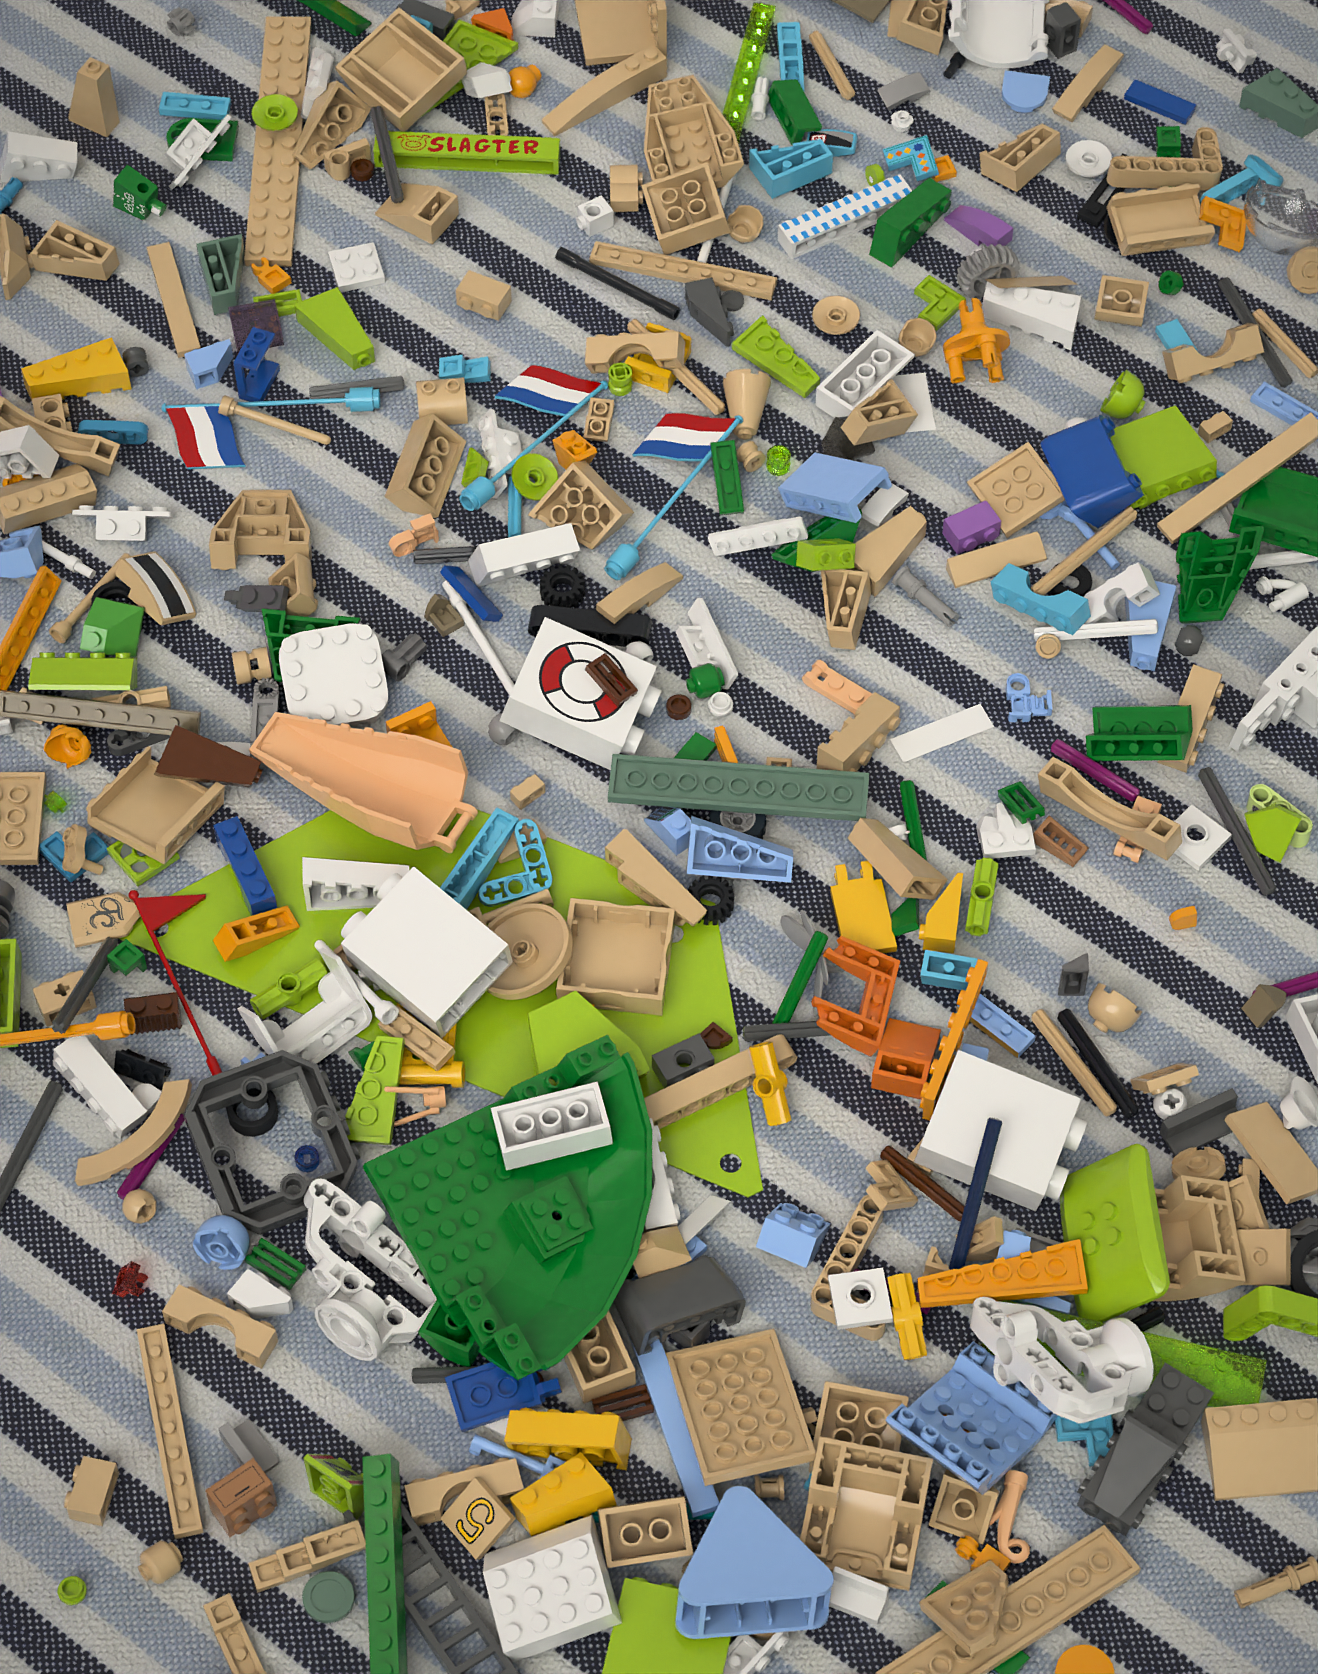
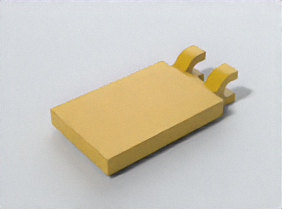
(863, 909)

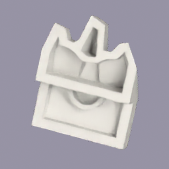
(1004, 835)

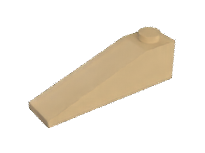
(329, 123)

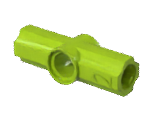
(980, 908)
(277, 997)

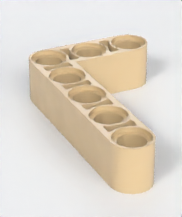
(1157, 172)
(838, 1264)

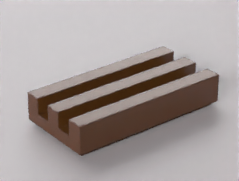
(608, 682)
(622, 1395)

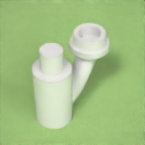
(1292, 595)

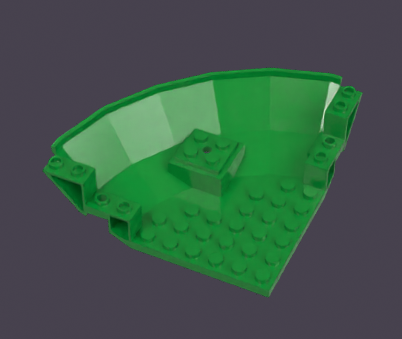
(491, 1233)

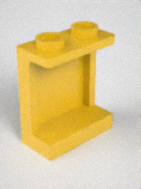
(646, 369)

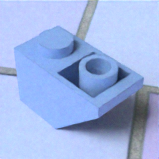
(208, 363)

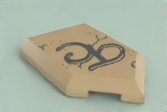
(101, 917)

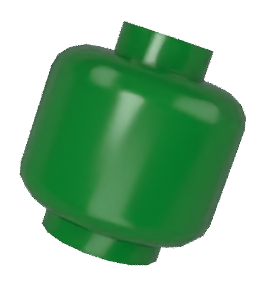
(705, 680)

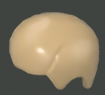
(745, 223)
(917, 336)

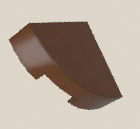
(716, 1037)

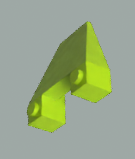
(570, 1025)

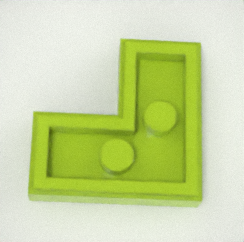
(941, 299)

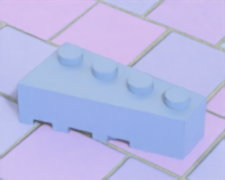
(733, 854)

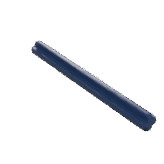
(975, 1193)

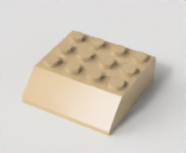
(401, 69)

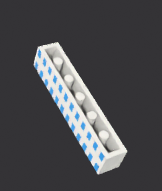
(840, 217)

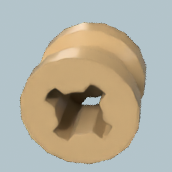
(750, 456)

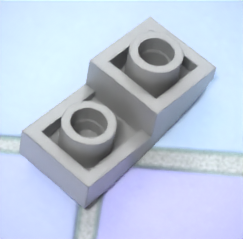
(903, 89)

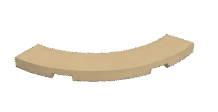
(142, 1142)

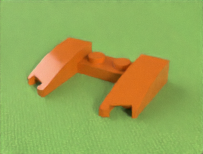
(879, 971)

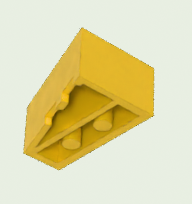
(562, 1495)

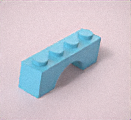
(1063, 611)

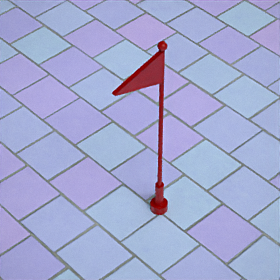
(155, 914)

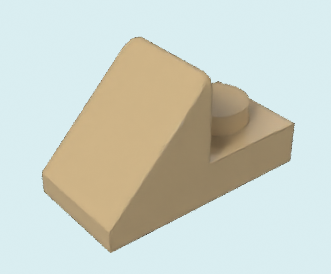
(986, 1240)

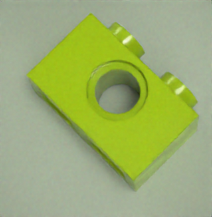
(825, 554)

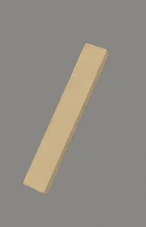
(173, 298)

